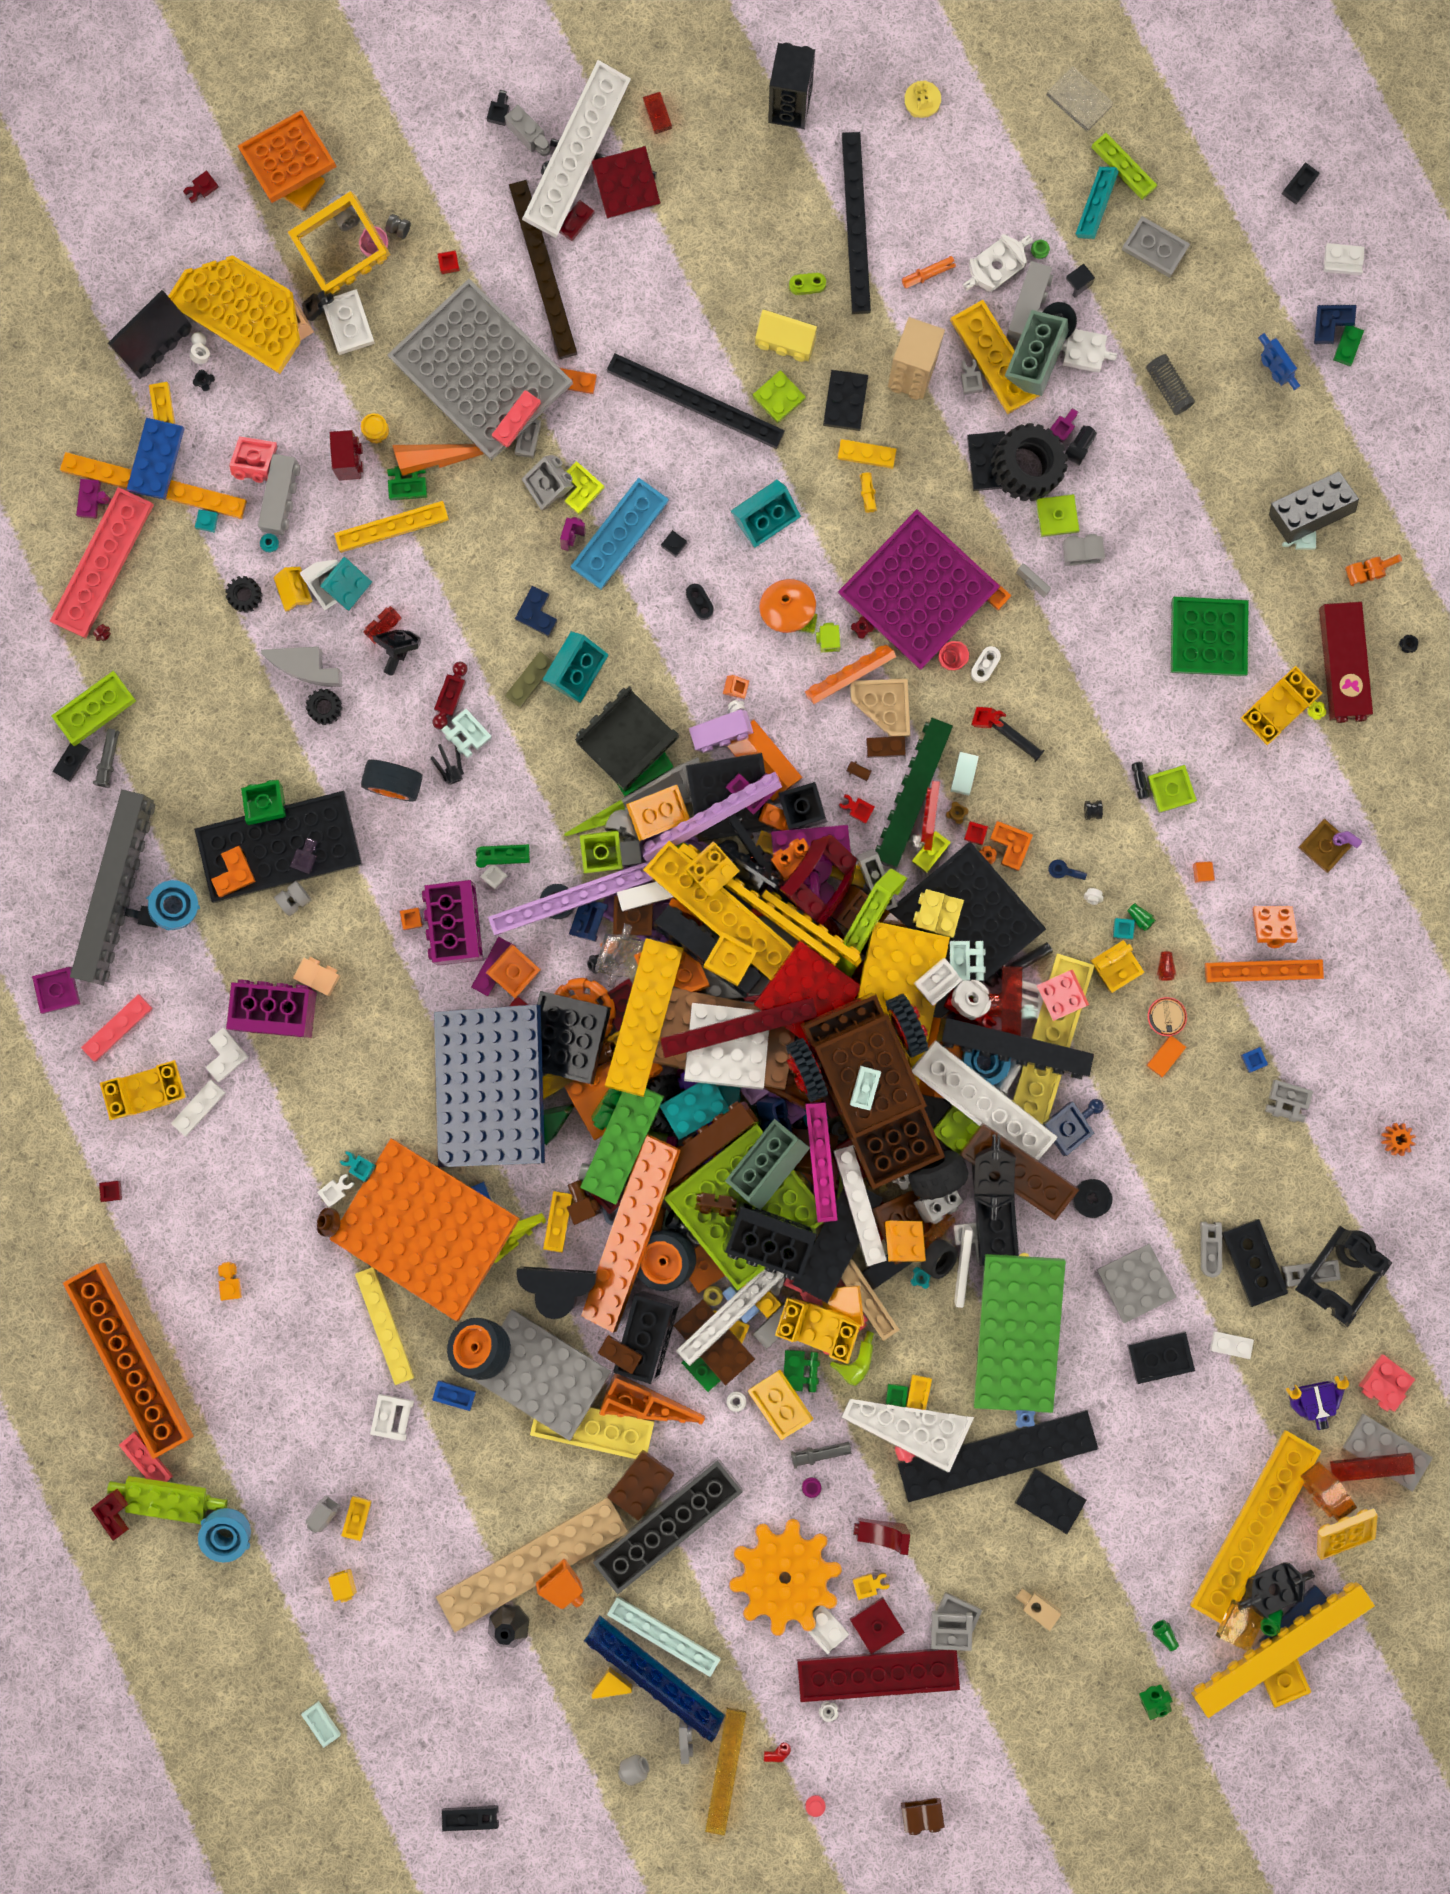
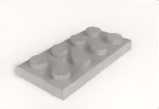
(1373, 1439)

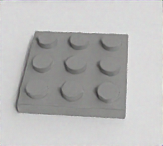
(1136, 1283)

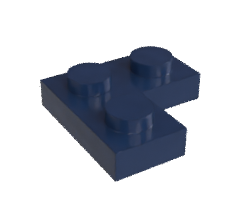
(1330, 316)
(531, 612)

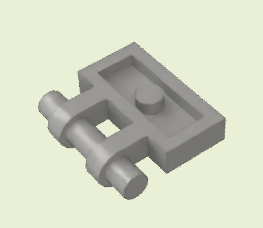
(1290, 1095)

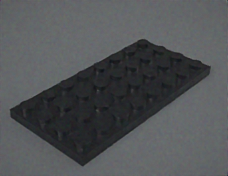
(273, 843)

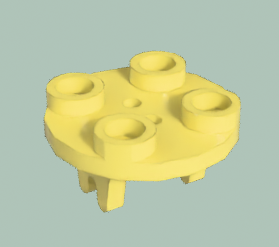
(925, 107)

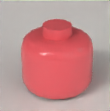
(903, 1455)

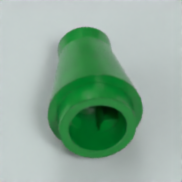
(1142, 918)
(1271, 1625)
(1164, 1633)

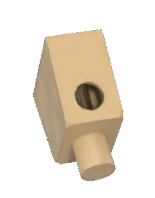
(1046, 1615)

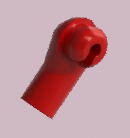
(779, 1754)

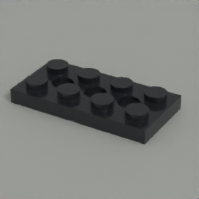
(1241, 1259)

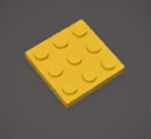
(1346, 1533)

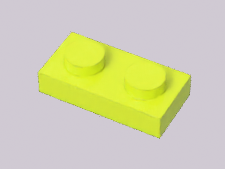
(925, 858)

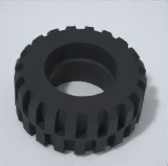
(1048, 451)

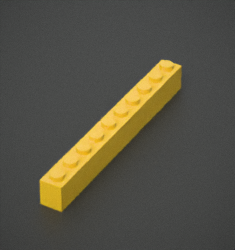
(1282, 1649)

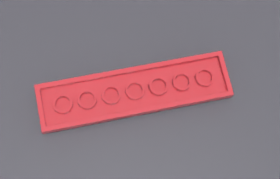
(101, 562)

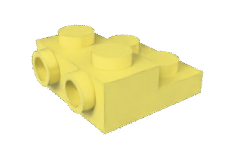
(938, 913)

